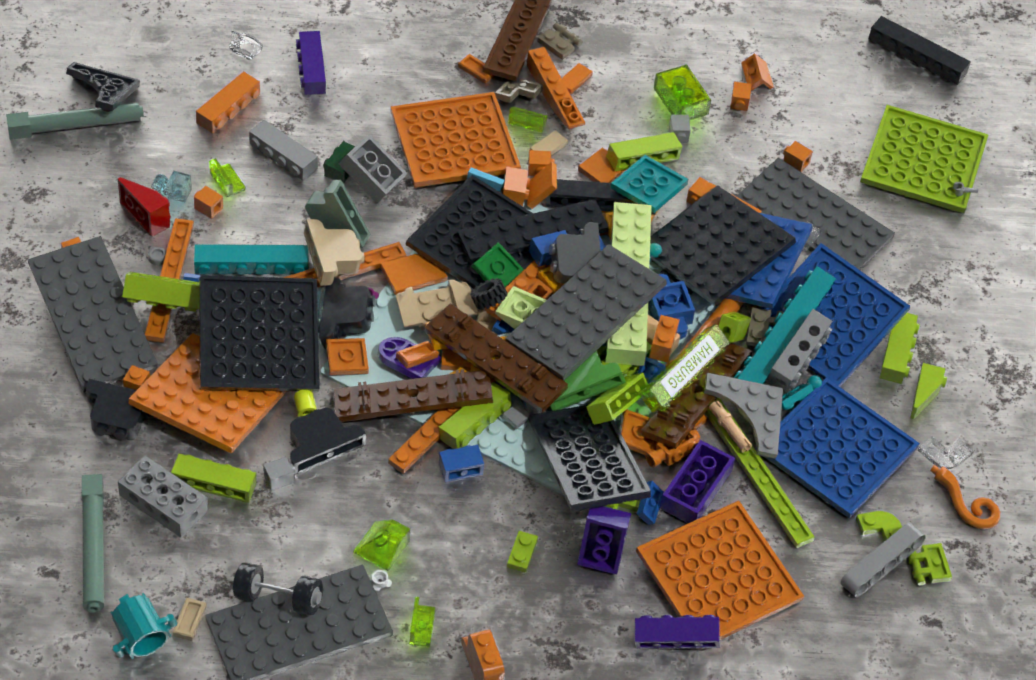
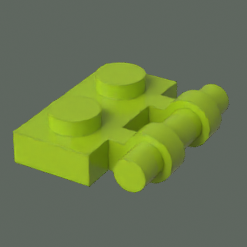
(936, 564)

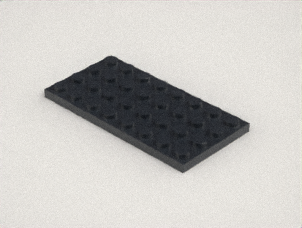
(588, 459)

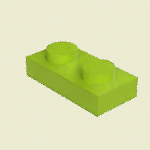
(522, 551)

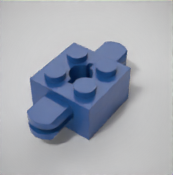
(675, 303)

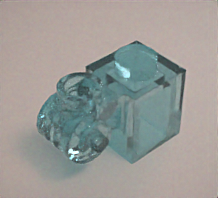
(176, 188)

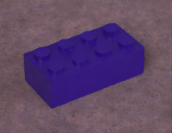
(697, 482)

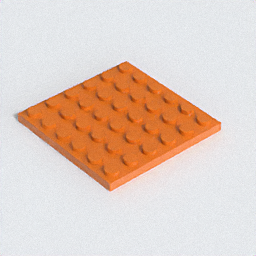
(453, 135)
(210, 414)
(720, 570)

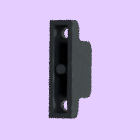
(345, 311)
(111, 410)
(322, 438)

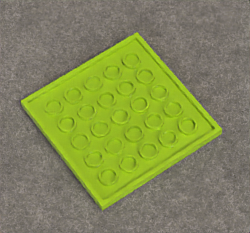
(924, 158)

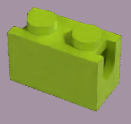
(734, 326)

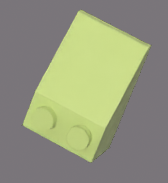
(518, 306)

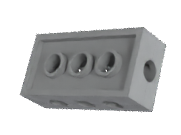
(800, 351)
(162, 496)

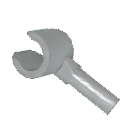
(960, 189)

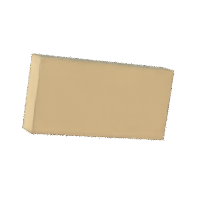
(552, 143)
(189, 619)

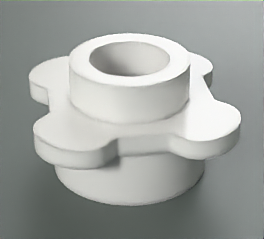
(380, 575)

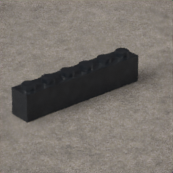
(919, 50)
(574, 192)

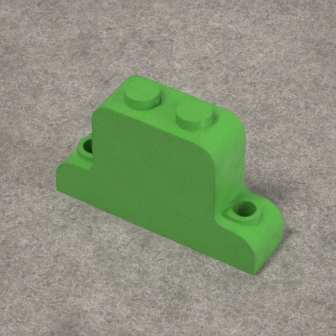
(589, 380)

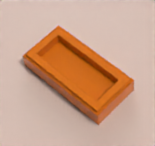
(475, 68)
(576, 77)
(417, 354)

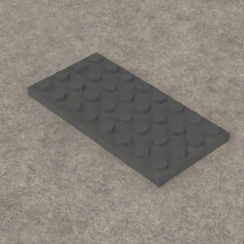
(794, 196)
(586, 311)
(90, 313)
(272, 638)

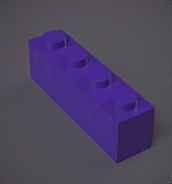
(311, 63)
(677, 632)

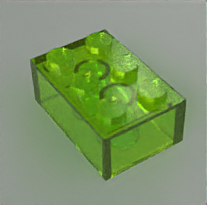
(682, 92)

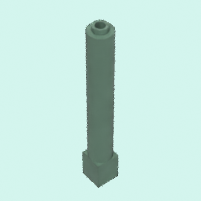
(22, 124)
(93, 542)

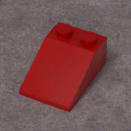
(145, 206)

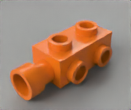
(671, 455)

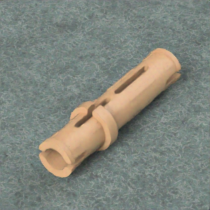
(725, 420)

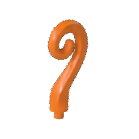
(950, 482)

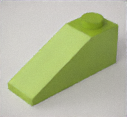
(928, 387)

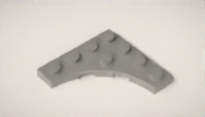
(758, 405)

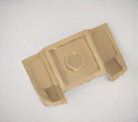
(426, 305)

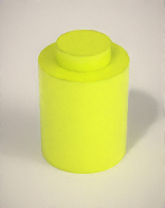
(304, 402)

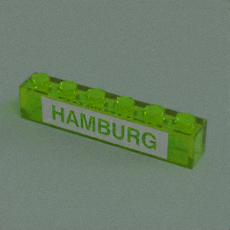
(684, 368)

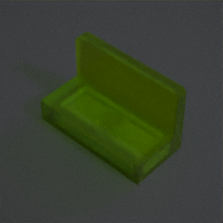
(527, 119)
(226, 178)
(421, 624)

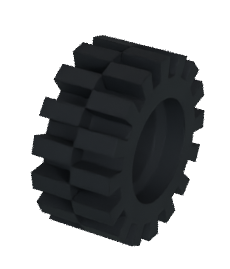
(488, 294)

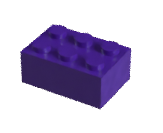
(604, 539)

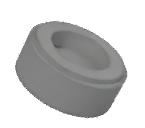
(156, 255)

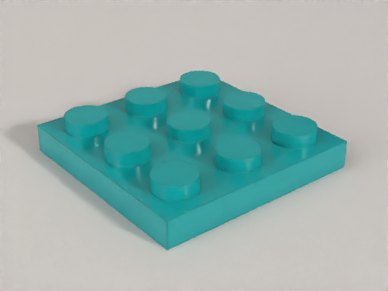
(649, 183)

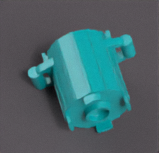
(140, 626)

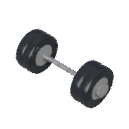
(249, 583)

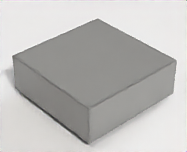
(516, 416)

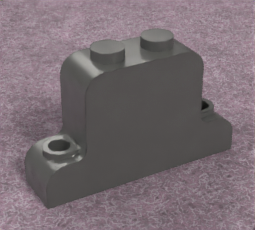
(573, 252)

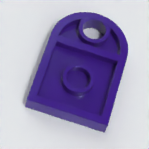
(389, 358)

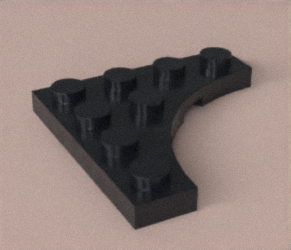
(110, 86)

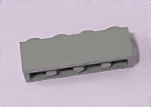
(283, 150)

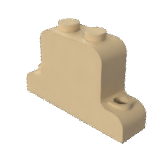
(332, 251)

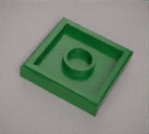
(497, 264)

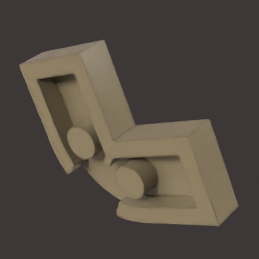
(509, 92)

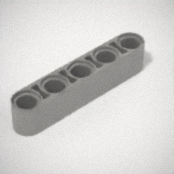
(883, 559)

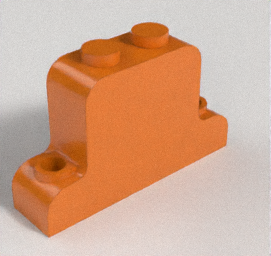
(483, 656)

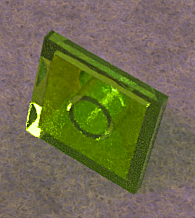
(383, 543)

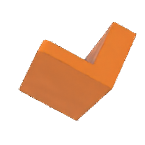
(756, 72)

